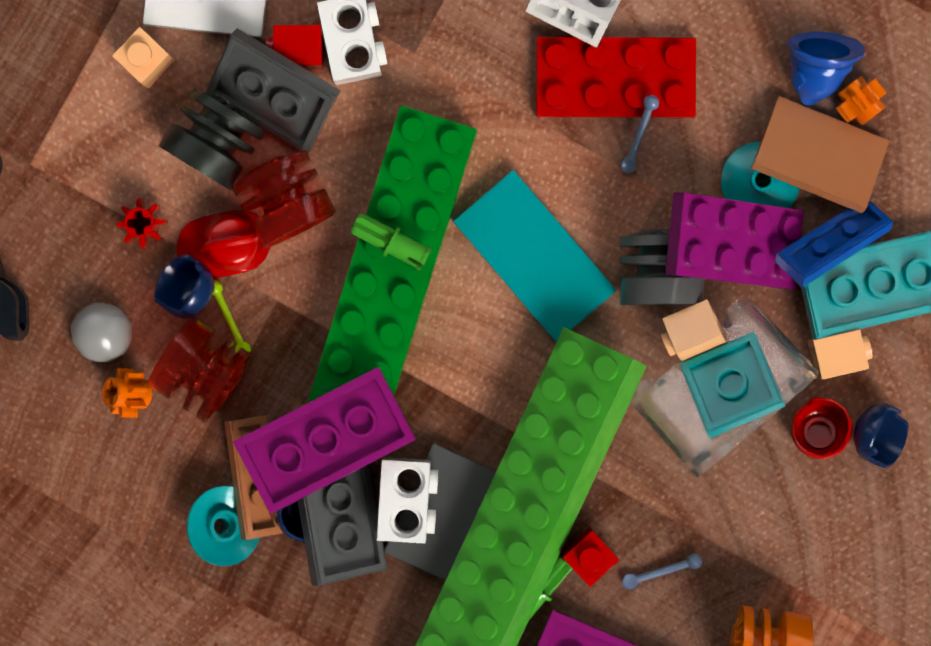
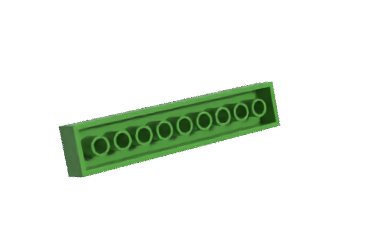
(534, 495)

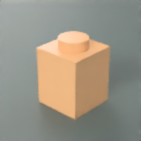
(143, 57)
(692, 331)
(840, 354)

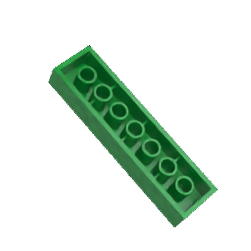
(383, 293)

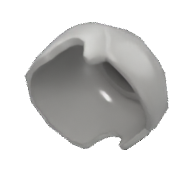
(101, 332)

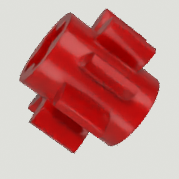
(134, 215)

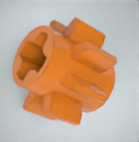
(861, 100)
(126, 393)

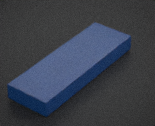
(832, 243)

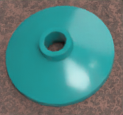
(740, 185)
(213, 547)

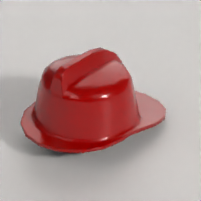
(223, 243)

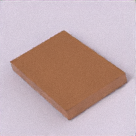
(820, 154)

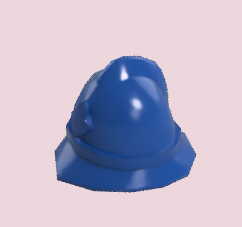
(821, 63)

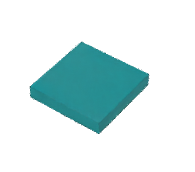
(732, 384)

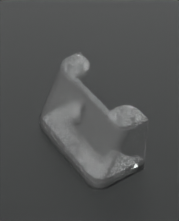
(672, 413)

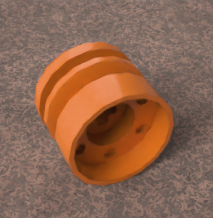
(791, 629)

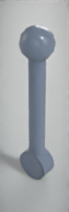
(629, 162)
(631, 580)

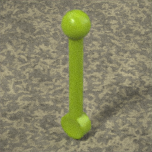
(228, 317)

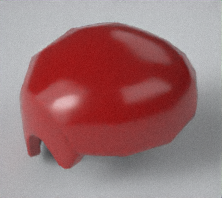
(821, 428)

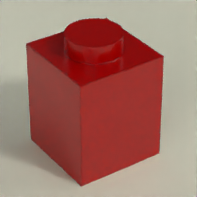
(299, 44)
(590, 556)

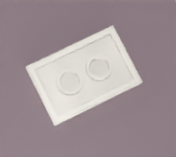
(207, 15)

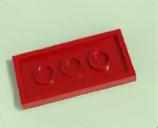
(615, 77)

